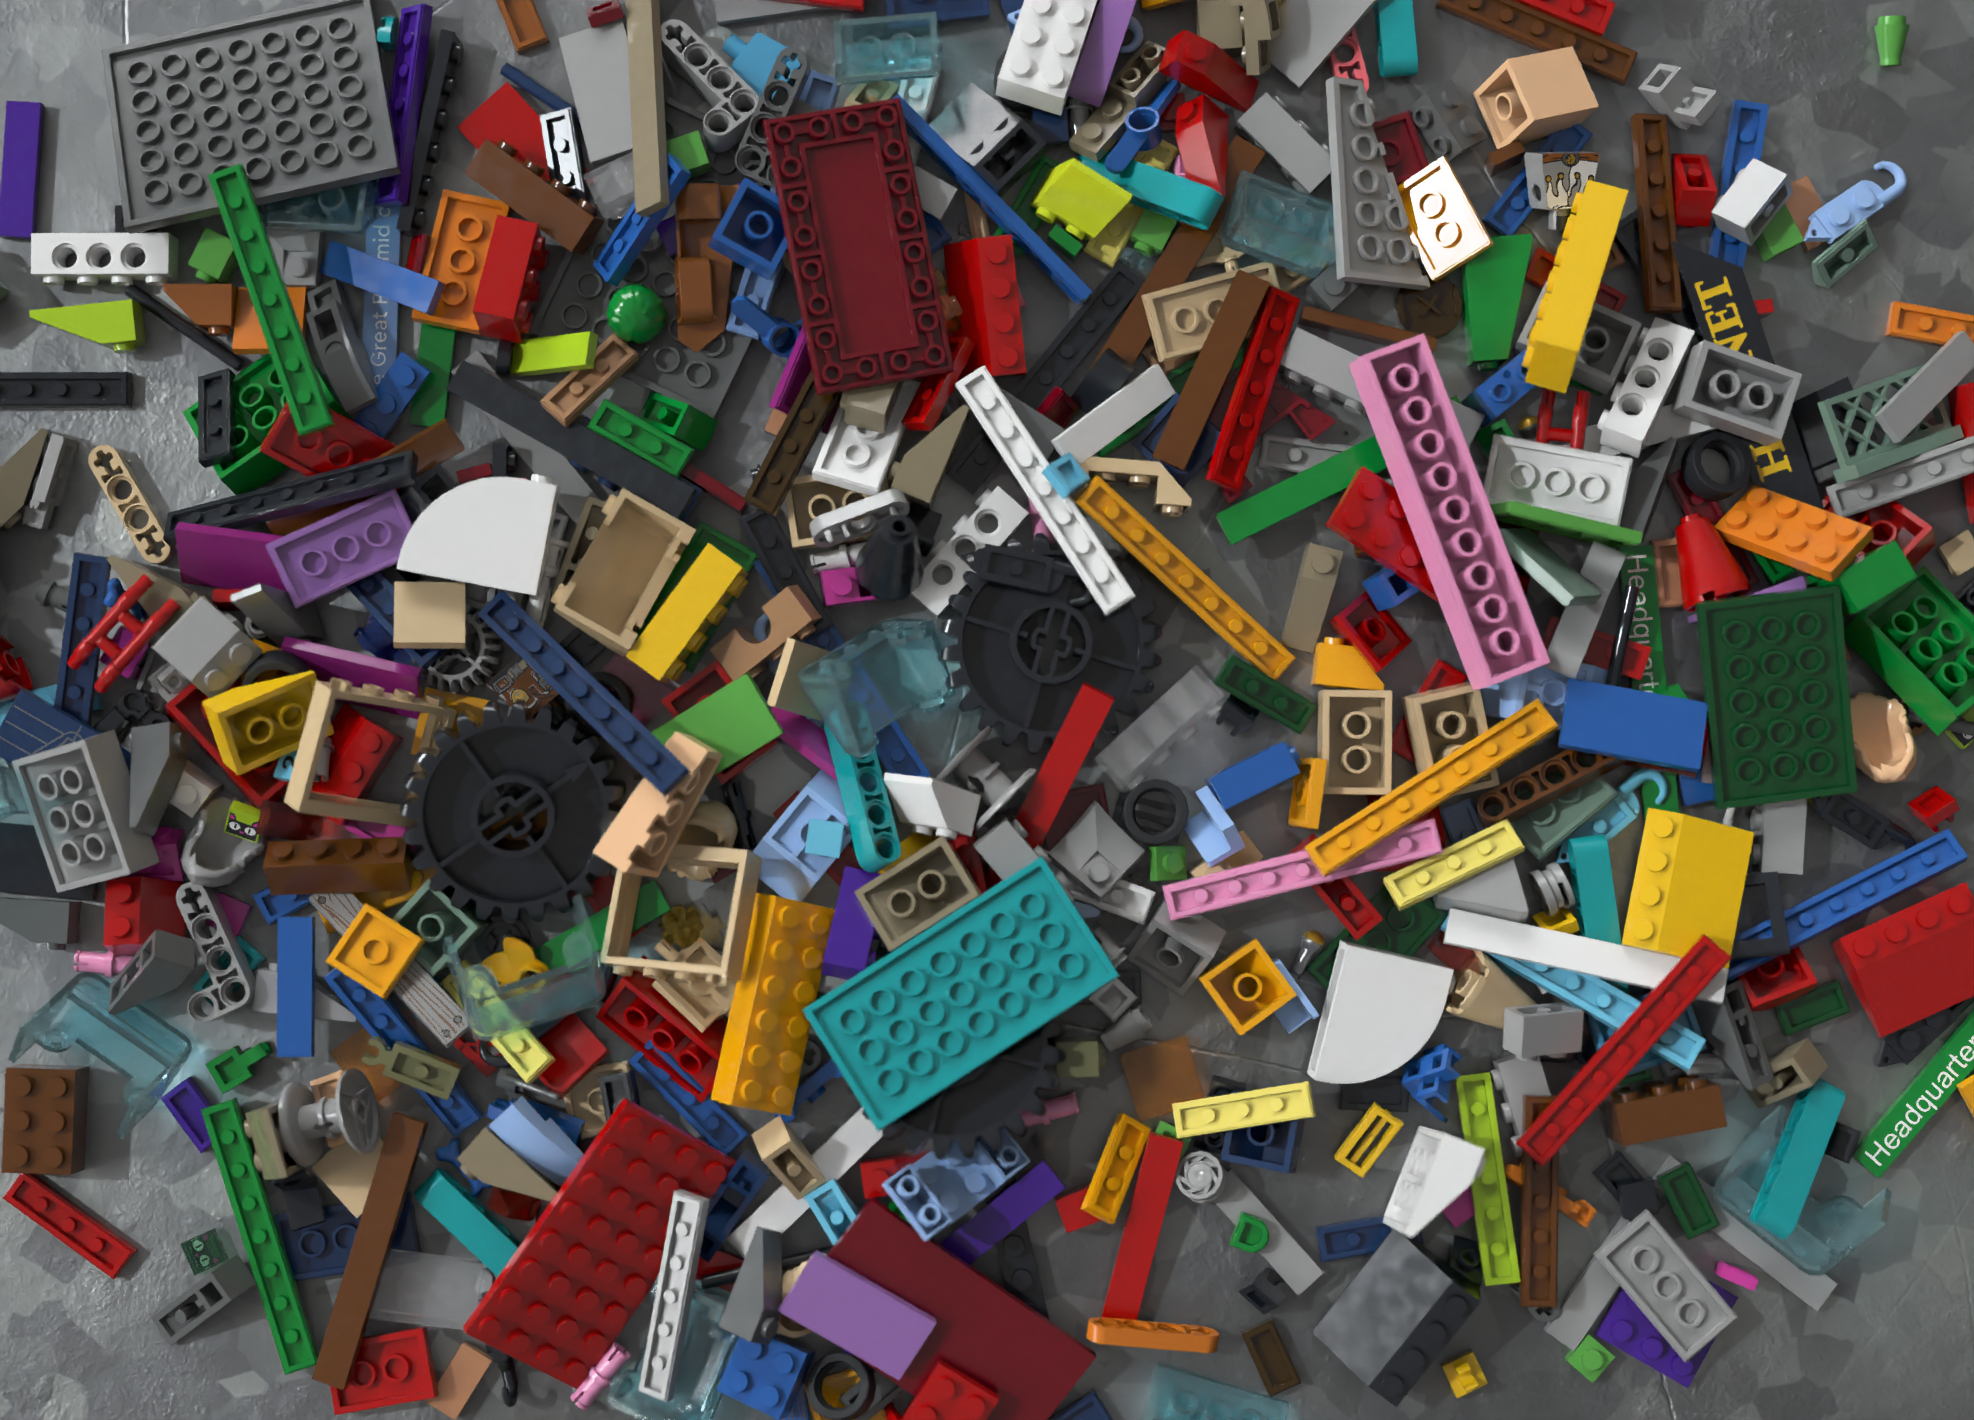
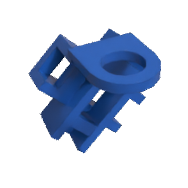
(1431, 1076)

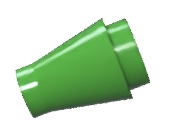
(1891, 39)

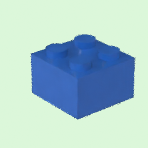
(752, 230)
(767, 1374)

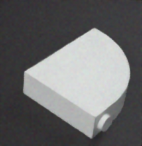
(486, 534)
(1376, 1013)

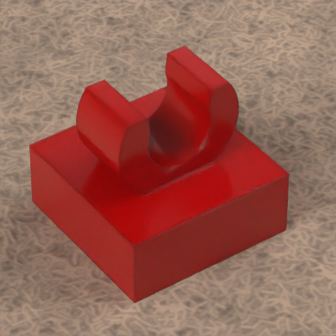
(1934, 807)

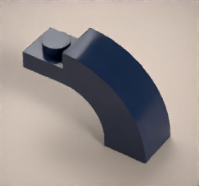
(732, 1200)

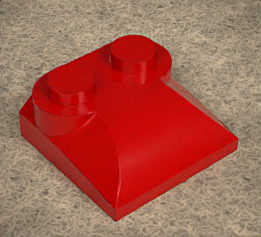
(1778, 981)

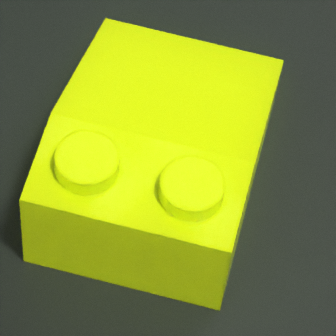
(1078, 199)

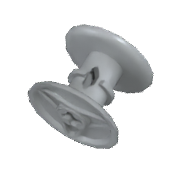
(975, 763)
(351, 1113)

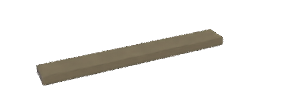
(647, 106)

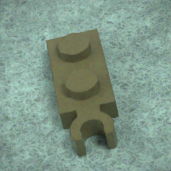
(414, 1067)

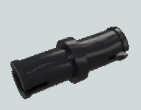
(735, 801)

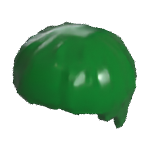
(636, 313)

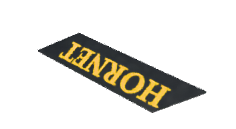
(1731, 320)

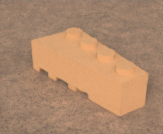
(651, 823)

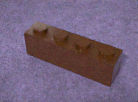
(535, 196)
(338, 866)

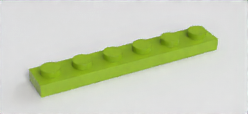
(1489, 1190)

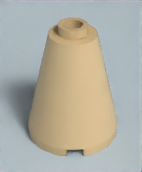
(1484, 992)

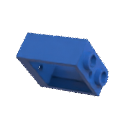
(1500, 390)
(1254, 774)

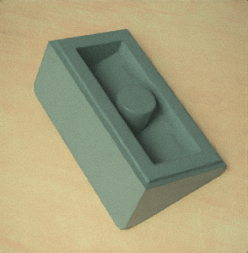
(1844, 255)

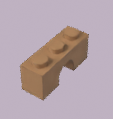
(790, 617)

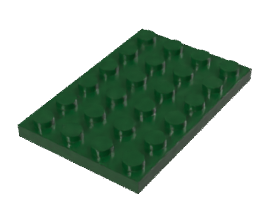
(1776, 696)

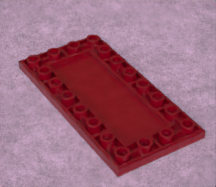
(858, 246)
(977, 1321)

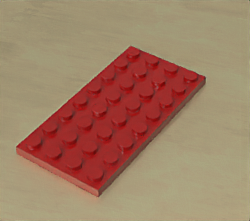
(595, 1246)

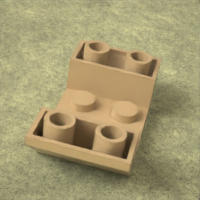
(1168, 495)

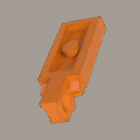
(1576, 1210)

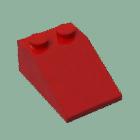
(1893, 523)

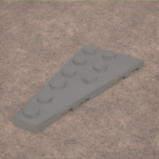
(1367, 205)

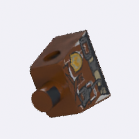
(521, 681)

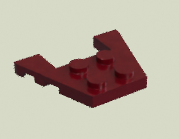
(1280, 404)

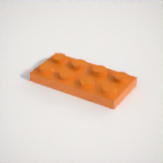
(458, 257)
(1794, 533)

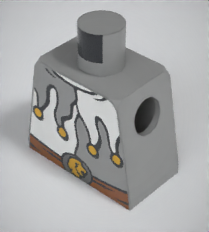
(1555, 179)

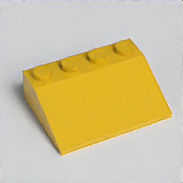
(1686, 884)

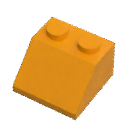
(1246, 986)

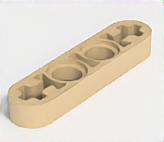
(126, 508)

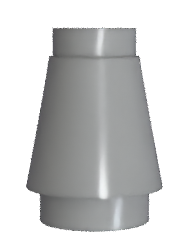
(1128, 1028)

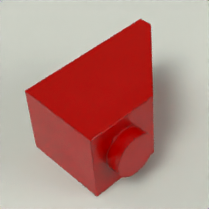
(1692, 189)

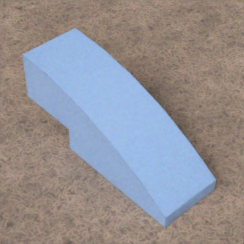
(537, 1141)

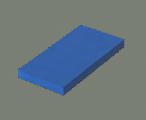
(1633, 725)

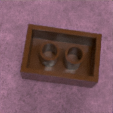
(1663, 1110)
(45, 1119)

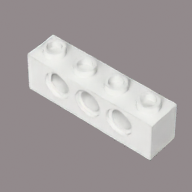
(52, 249)
(1630, 432)
(1009, 518)

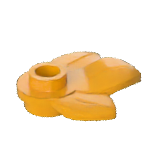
(514, 961)

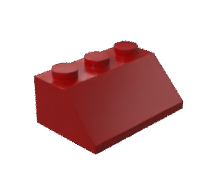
(359, 756)

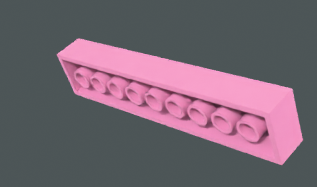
(1448, 512)

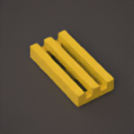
(1358, 1131)

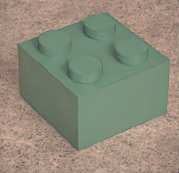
(433, 919)

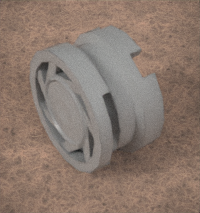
(1552, 889)
(1201, 1177)

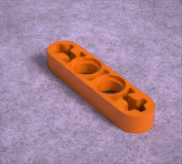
(1152, 1335)

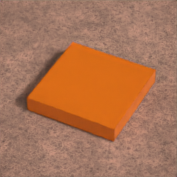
(247, 334)

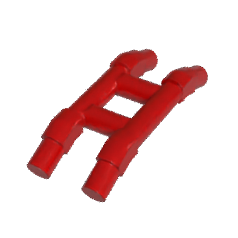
(1574, 436)
(142, 632)

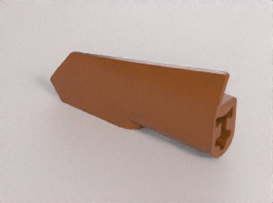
(699, 271)

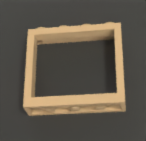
(312, 740)
(624, 905)

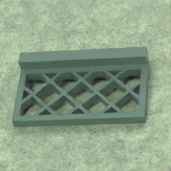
(1889, 452)

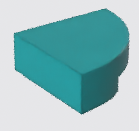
(388, 33)

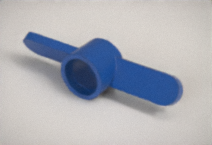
(1136, 136)
(764, 324)

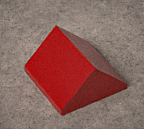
(1370, 632)

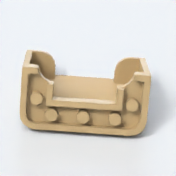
(622, 571)

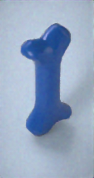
(114, 592)
(450, 1155)

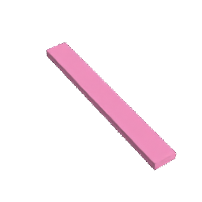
(1293, 872)

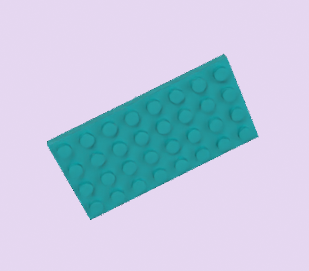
(960, 993)

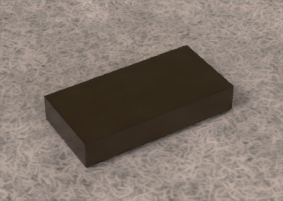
(1270, 1357)

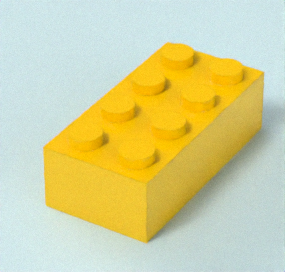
(688, 614)

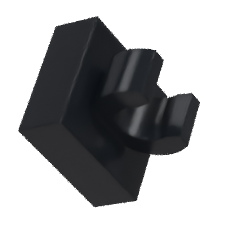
(1237, 712)
(1262, 1293)

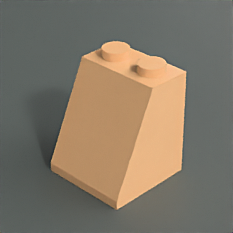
(1535, 96)

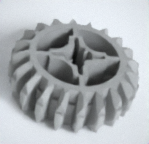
(480, 663)

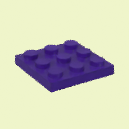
(1634, 1334)

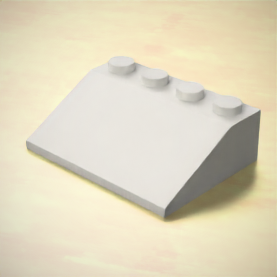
(1431, 1178)

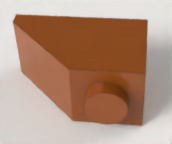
(206, 305)

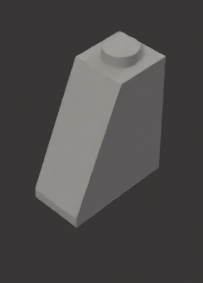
(1489, 893)

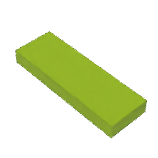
(554, 354)

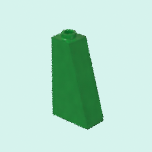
(1491, 299)

